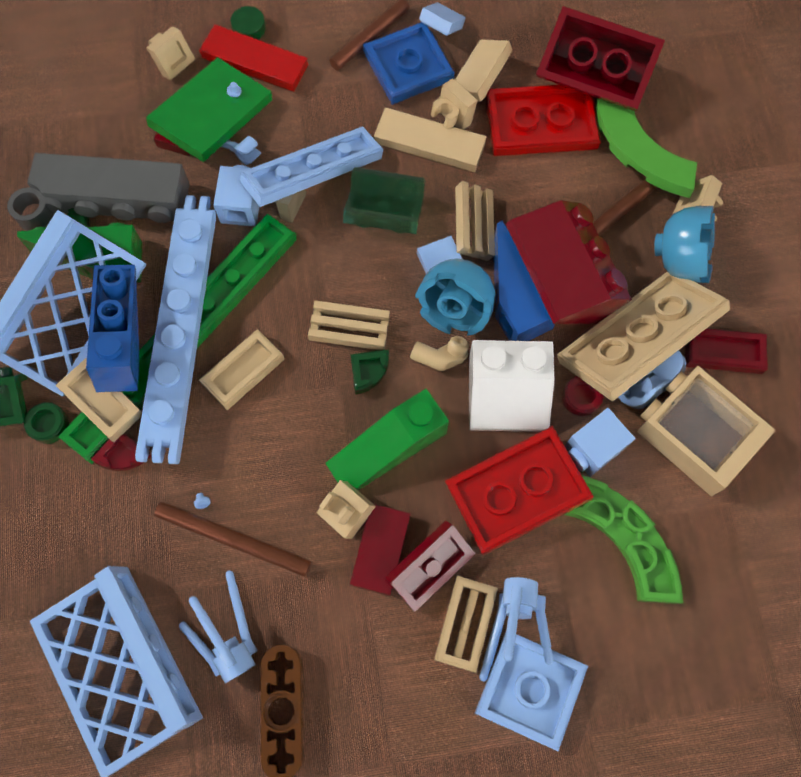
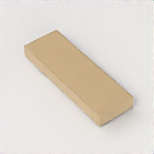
(430, 139)

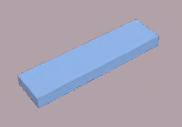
(310, 166)

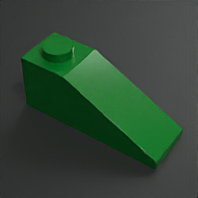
(390, 441)

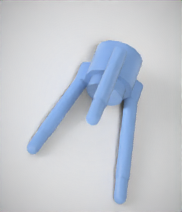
(517, 602)
(229, 657)

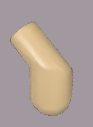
(444, 357)

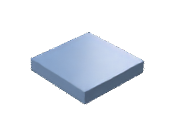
(530, 694)

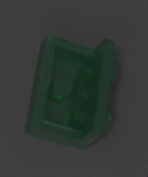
(384, 200)

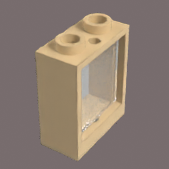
(704, 430)

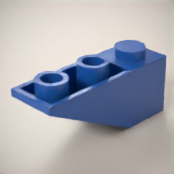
(516, 297)
(113, 329)

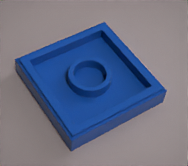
(408, 62)

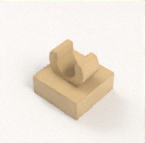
(170, 52)
(455, 105)
(704, 194)
(345, 509)

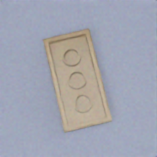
(642, 334)

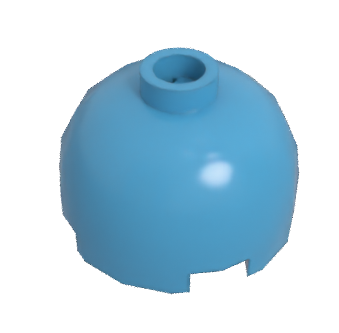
(688, 243)
(456, 296)

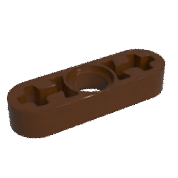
(293, 746)

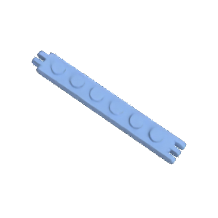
(177, 333)

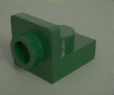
(11, 397)

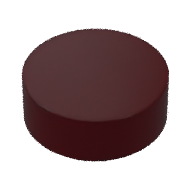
(581, 397)

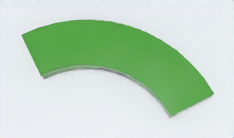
(638, 150)
(637, 539)

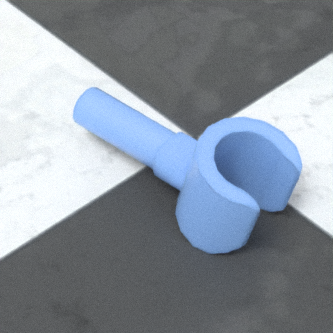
(245, 150)

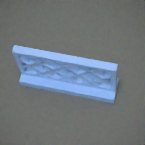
(36, 277)
(150, 657)

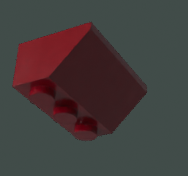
(600, 58)
(569, 263)

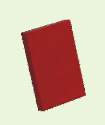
(541, 120)
(518, 490)

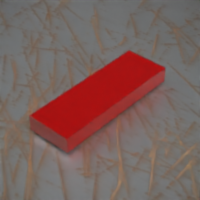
(255, 57)

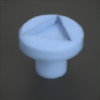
(234, 90)
(201, 501)

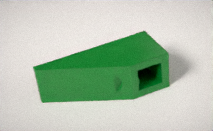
(83, 248)

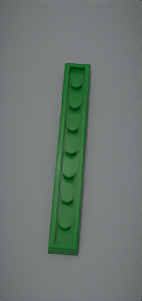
(223, 292)

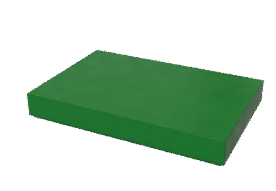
(203, 114)

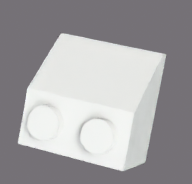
(510, 385)

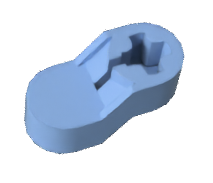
(649, 387)

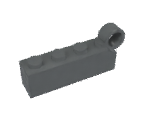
(99, 188)

